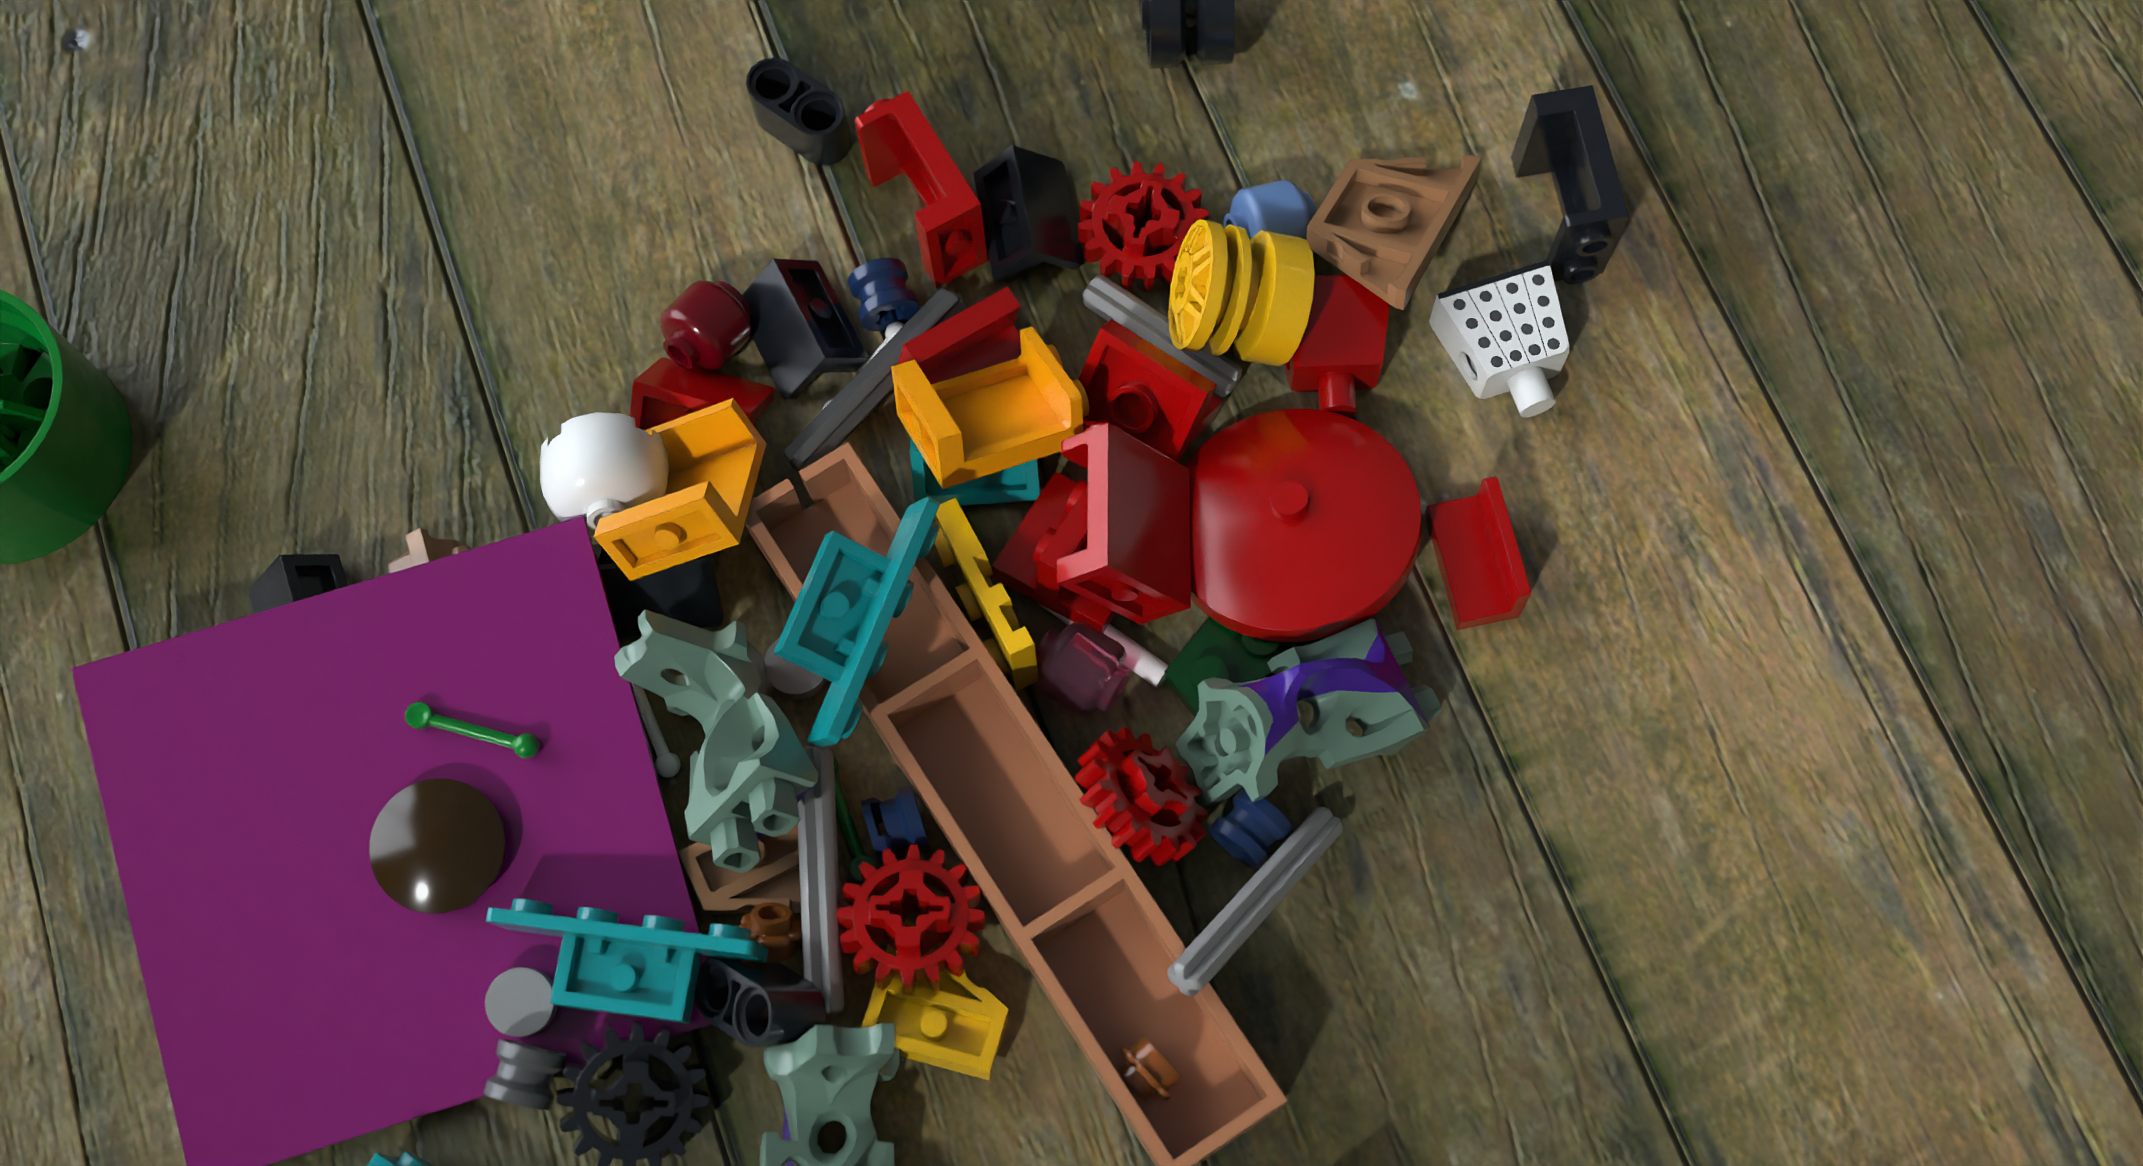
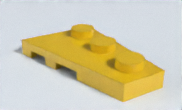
(1008, 643)

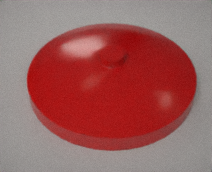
(1299, 524)

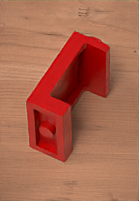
(950, 228)
(1134, 527)

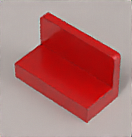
(968, 340)
(672, 392)
(1478, 557)

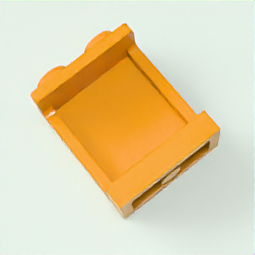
(992, 414)

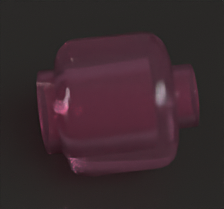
(1082, 668)

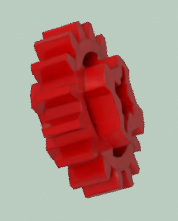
(1122, 211)
(1141, 797)
(936, 923)

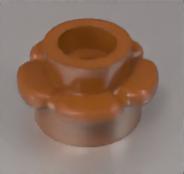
(775, 929)
(1148, 1070)

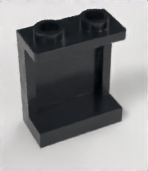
(1568, 138)

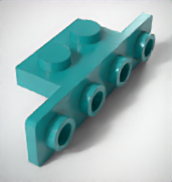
(846, 611)
(627, 967)

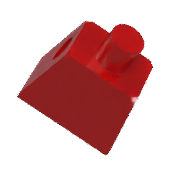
(1340, 344)

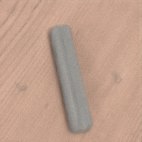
(1118, 304)

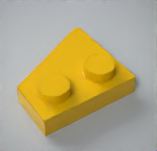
(946, 1028)

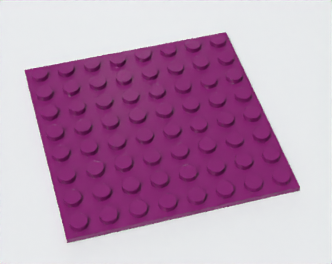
(245, 814)

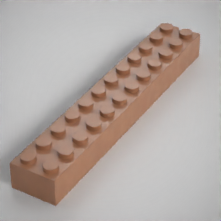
(1026, 836)

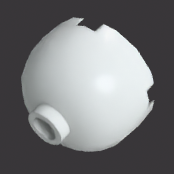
(601, 467)

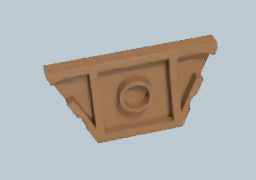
(1389, 221)

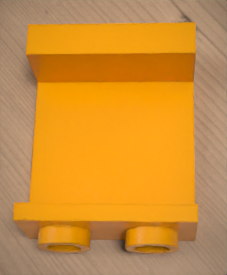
(707, 496)

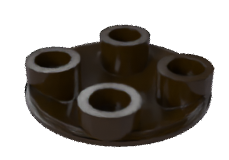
(437, 846)

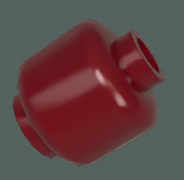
(706, 325)

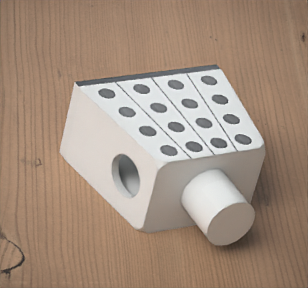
(1506, 335)

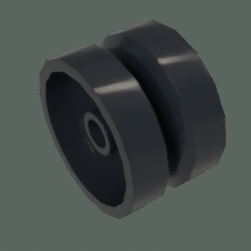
(1166, 28)

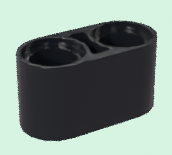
(799, 111)
(758, 1001)

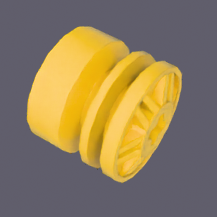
(1241, 293)

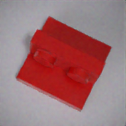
(1146, 391)
(1048, 532)

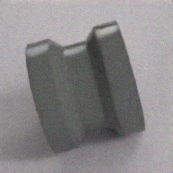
(524, 1074)

